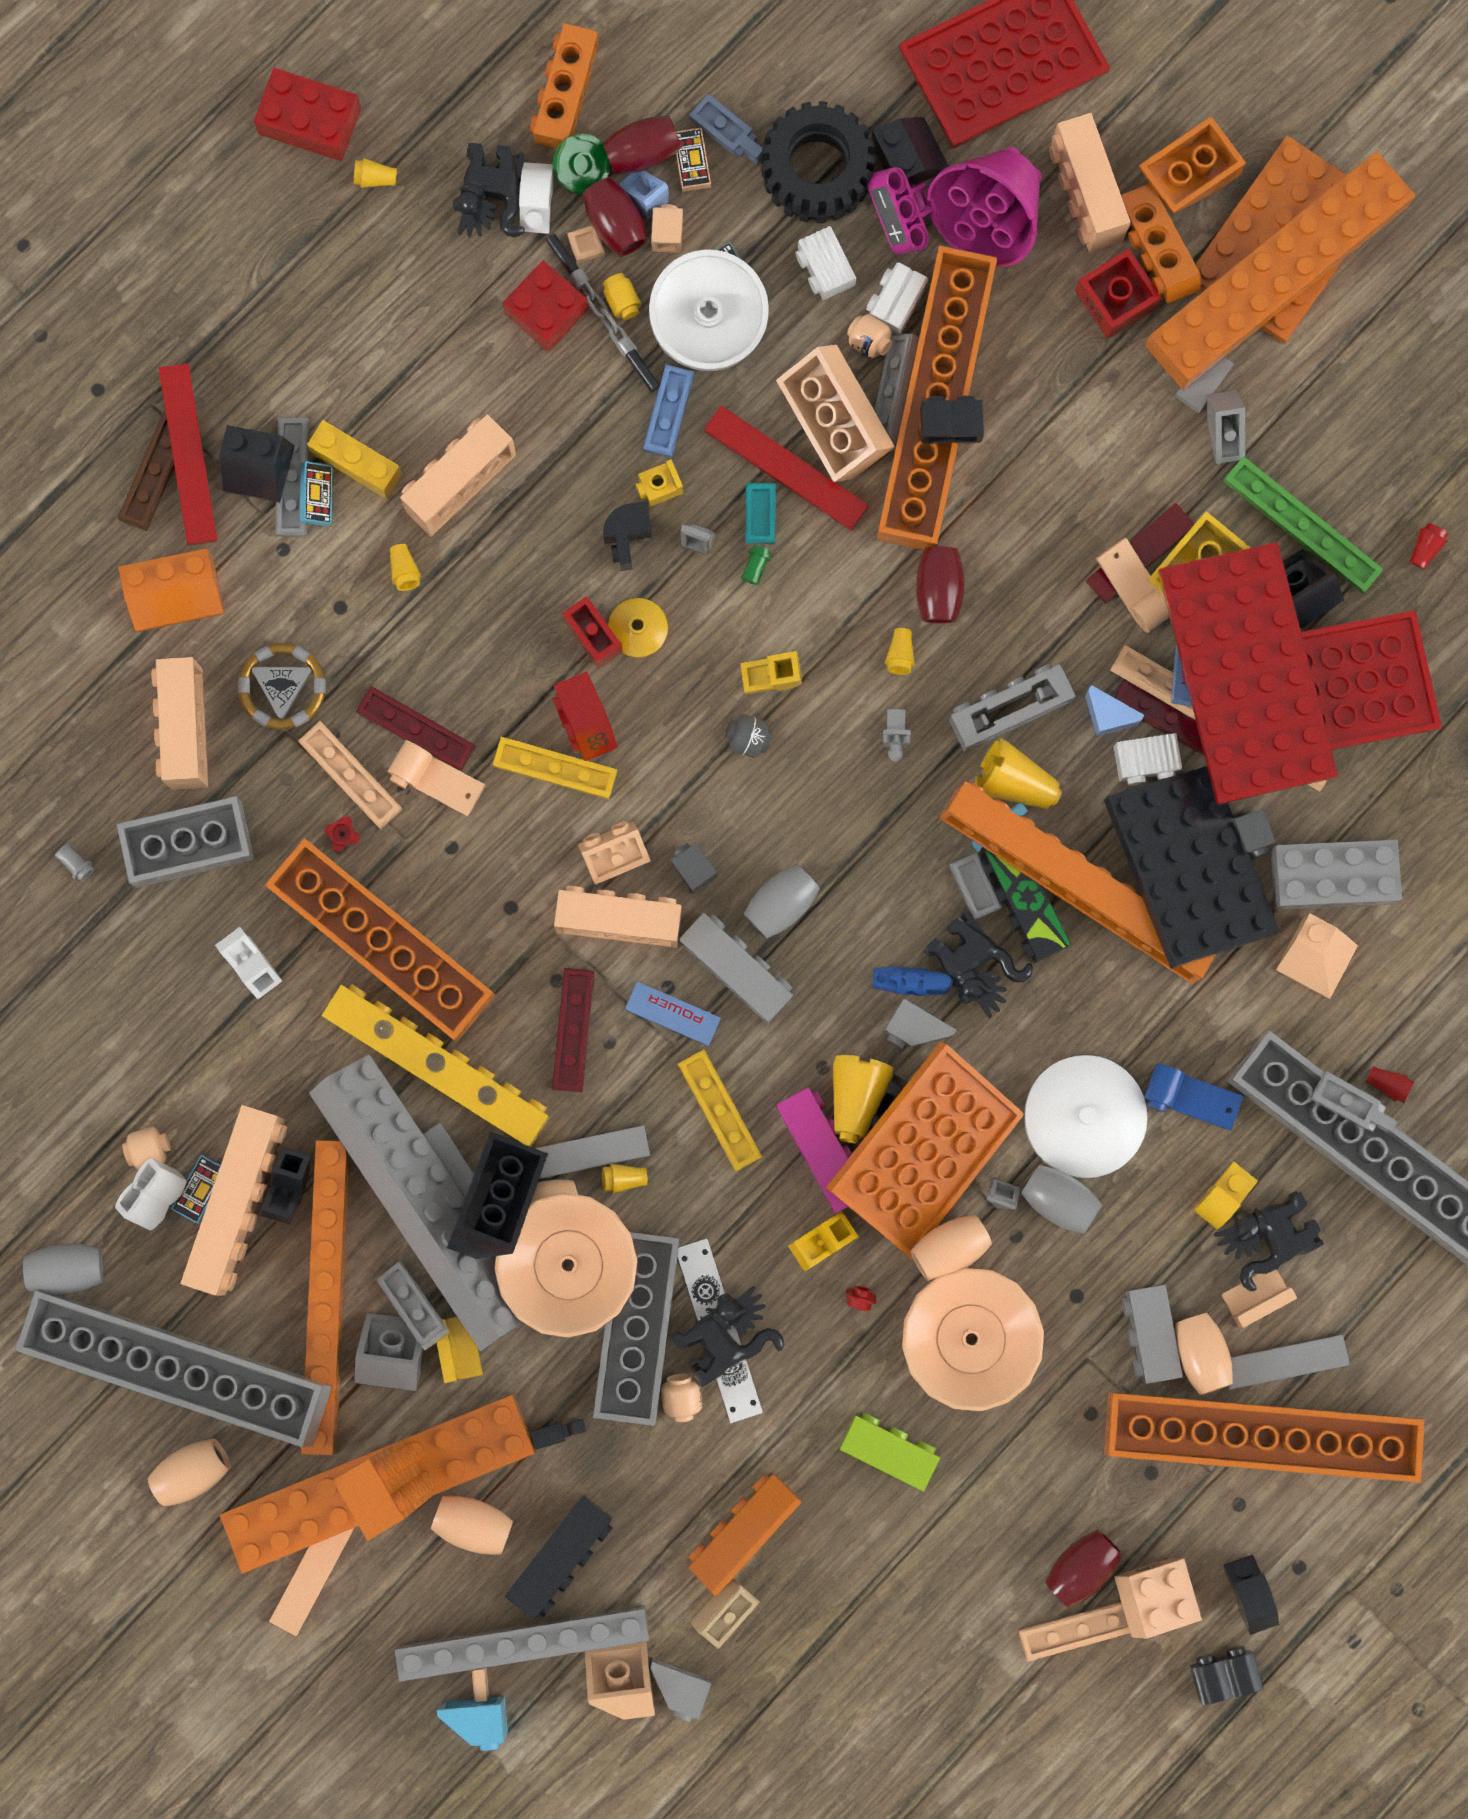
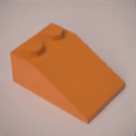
(1193, 166)

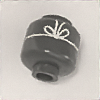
(748, 735)

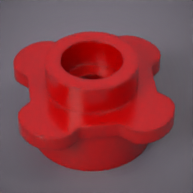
(333, 831)
(860, 1298)

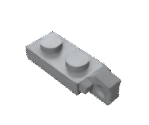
(1352, 1103)

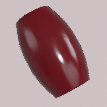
(642, 145)
(614, 217)
(940, 585)
(1083, 1568)

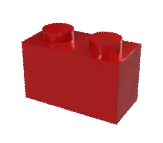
(592, 632)

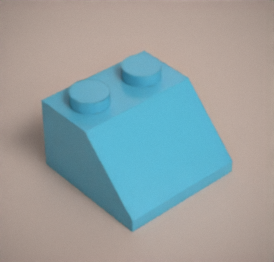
(477, 1722)

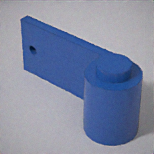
(1192, 1097)

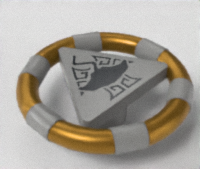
(281, 686)

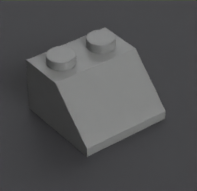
(388, 1354)

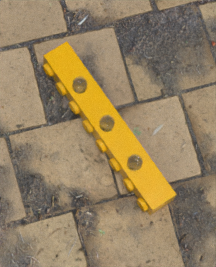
(435, 1065)

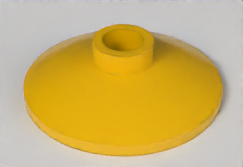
(644, 641)

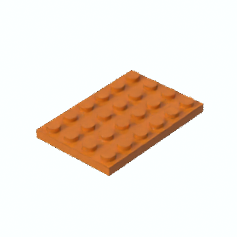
(1279, 193)
(925, 1149)

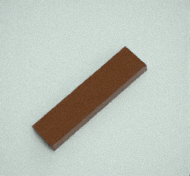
(150, 480)

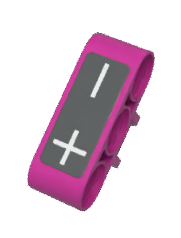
(900, 209)

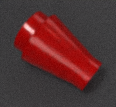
(1428, 544)
(1391, 1084)

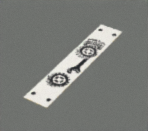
(704, 1289)

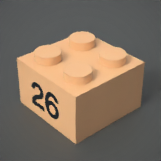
(1158, 1598)

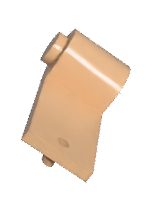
(1130, 581)
(435, 778)

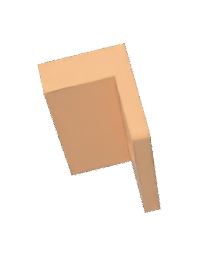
(1253, 1305)

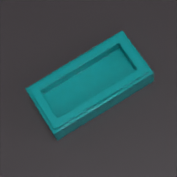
(760, 513)

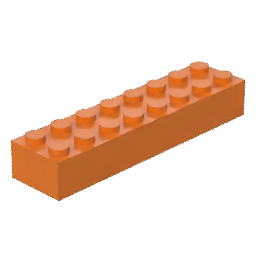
(380, 940)

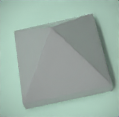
(1003, 1195)

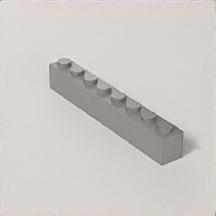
(522, 1643)

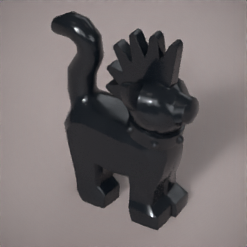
(492, 182)
(968, 956)
(1279, 1232)
(718, 1343)

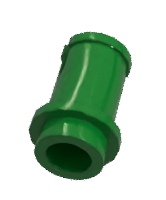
(756, 564)

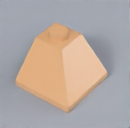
(1317, 955)
(620, 1680)

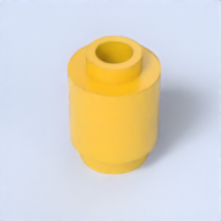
(621, 296)

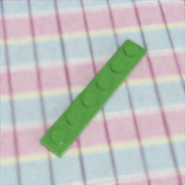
(1303, 525)

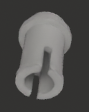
(74, 863)

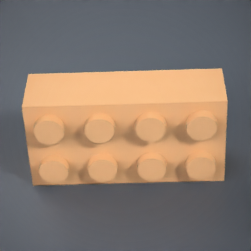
(1089, 183)
(835, 413)
(458, 474)
(181, 723)
(618, 917)

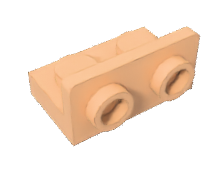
(613, 851)

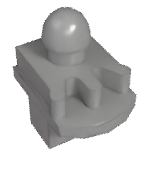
(895, 734)

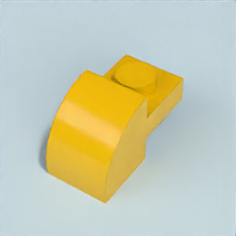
(774, 673)
(1225, 1196)
(823, 1241)

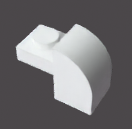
(536, 197)
(249, 962)

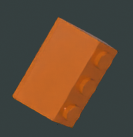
(171, 590)

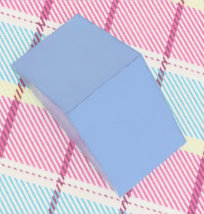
(646, 192)
(1109, 713)

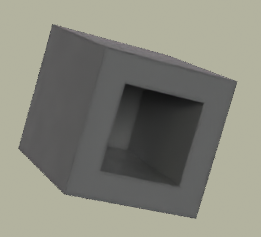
(1254, 833)
(693, 867)

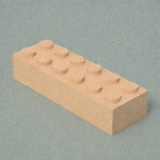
(234, 1201)

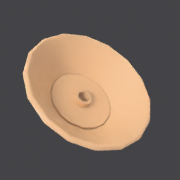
(573, 1300)
(1006, 1344)

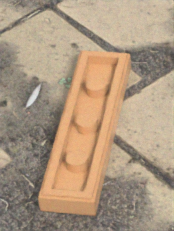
(350, 775)
(308, 1583)
(1073, 1631)

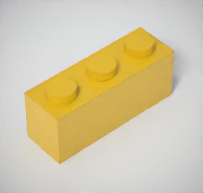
(354, 459)

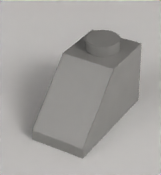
(1226, 426)
(916, 1027)
(681, 1689)

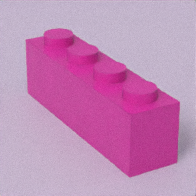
(815, 1139)

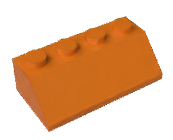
(744, 1533)

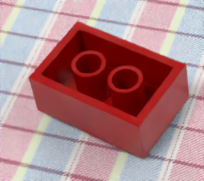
(307, 114)

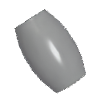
(781, 901)
(1061, 1199)
(63, 1269)

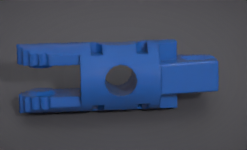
(911, 981)

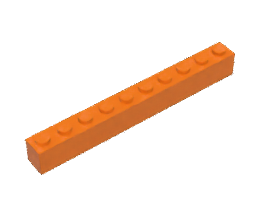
(1060, 871)
(327, 1284)

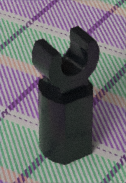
(556, 1433)

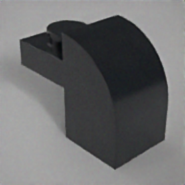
(626, 524)
(287, 1185)
(1252, 1594)

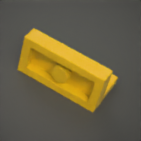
(458, 1353)

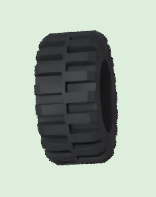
(817, 125)

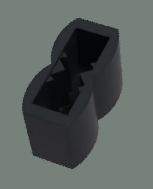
(951, 420)
(1226, 1676)

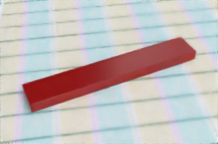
(187, 454)
(786, 468)

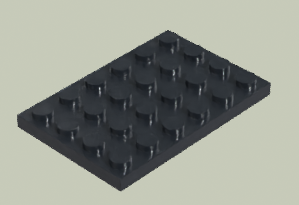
(1190, 867)

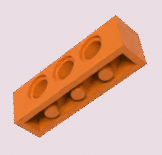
(570, 42)
(1173, 282)

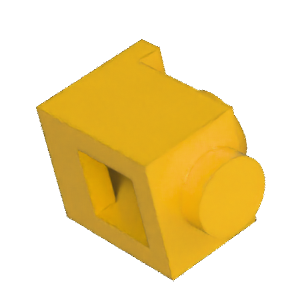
(657, 494)

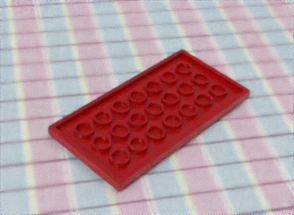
(1247, 673)

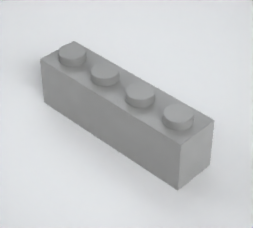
(736, 968)

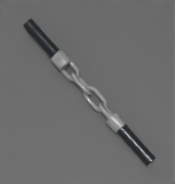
(624, 345)

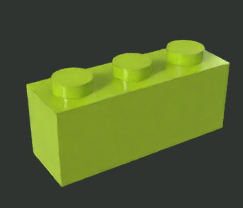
(890, 1451)

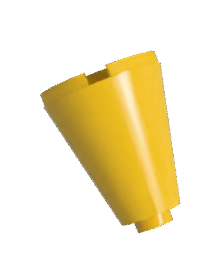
(1016, 778)
(857, 1094)

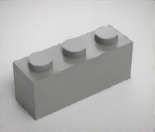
(1152, 1334)

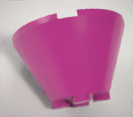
(988, 205)

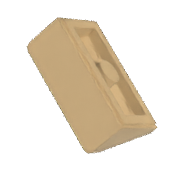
(724, 1613)

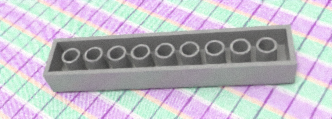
(1382, 1162)
(413, 1191)
(174, 1368)

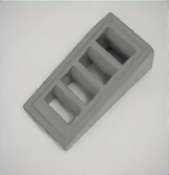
(697, 538)

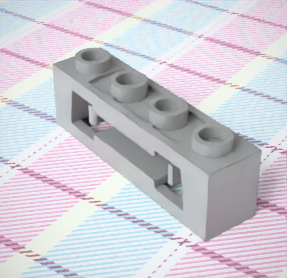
(1055, 685)

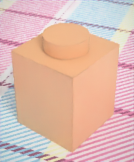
(667, 229)

